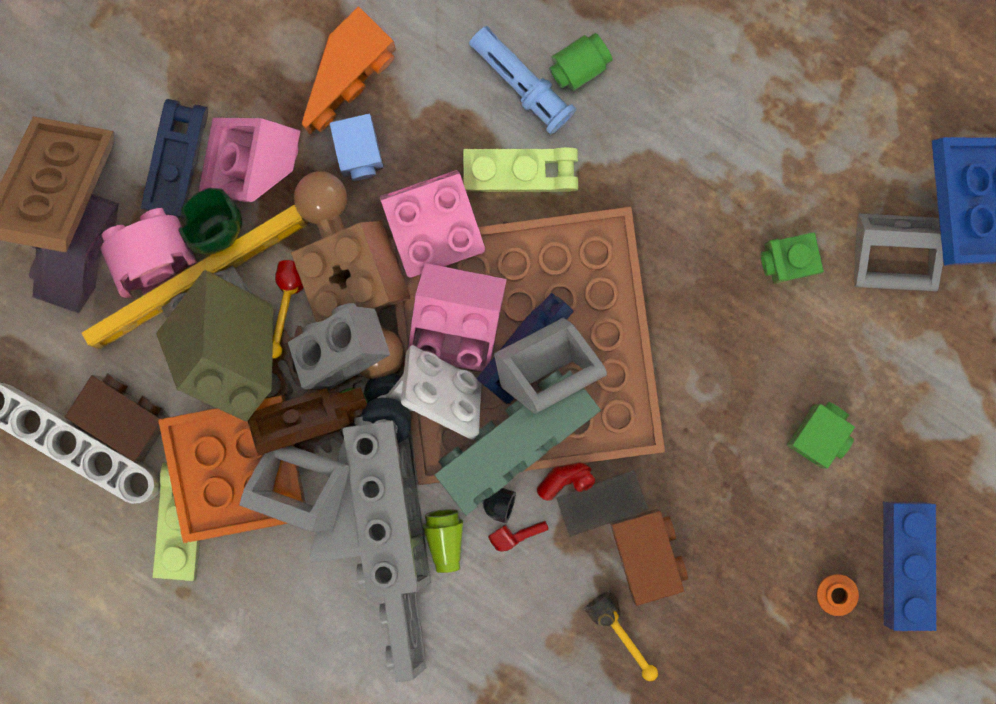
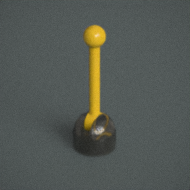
(605, 611)

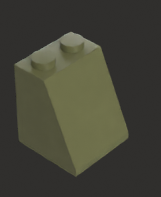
(220, 346)

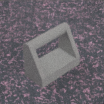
(898, 232)
(543, 354)
(317, 518)

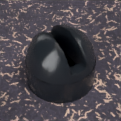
(500, 505)

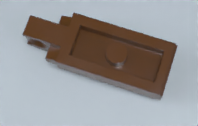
(304, 418)

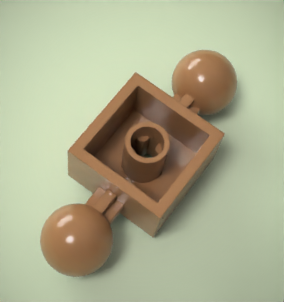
(347, 263)

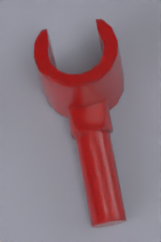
(505, 540)

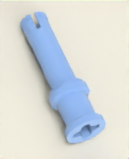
(535, 93)

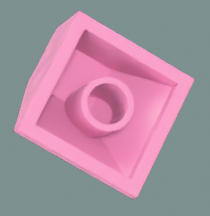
(248, 156)

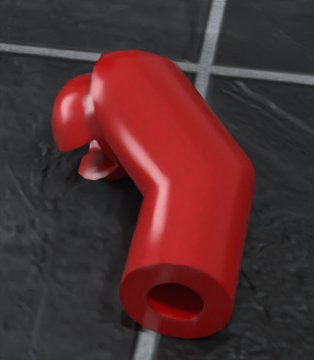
(562, 475)

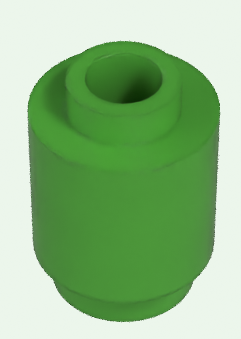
(580, 61)

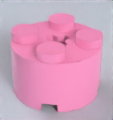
(146, 252)

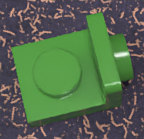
(791, 258)

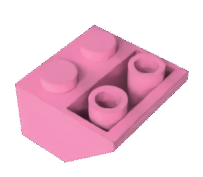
(457, 315)

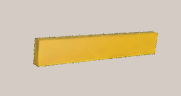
(151, 303)

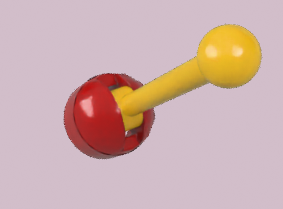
(289, 283)

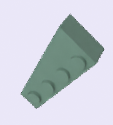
(512, 446)

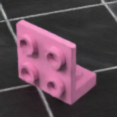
(433, 223)

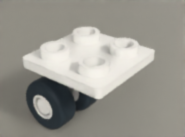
(428, 388)

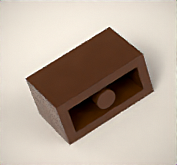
(117, 417)

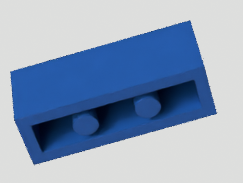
(909, 566)

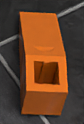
(348, 60)

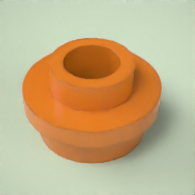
(826, 588)

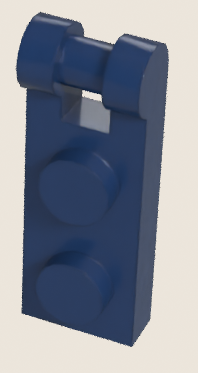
(174, 158)

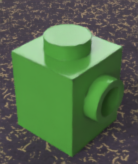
(823, 435)

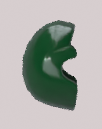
(210, 221)

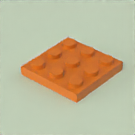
(208, 468)

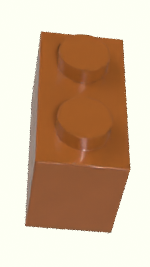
(648, 556)

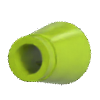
(444, 538)

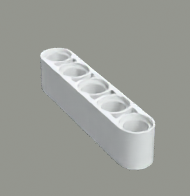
(87, 447)

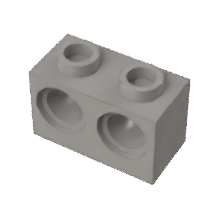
(338, 347)

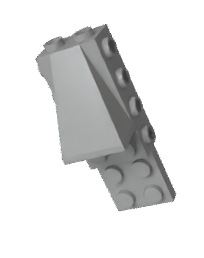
(384, 527)

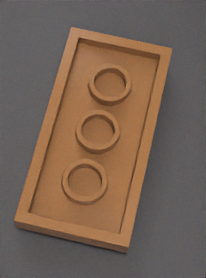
(51, 182)

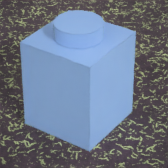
(356, 147)

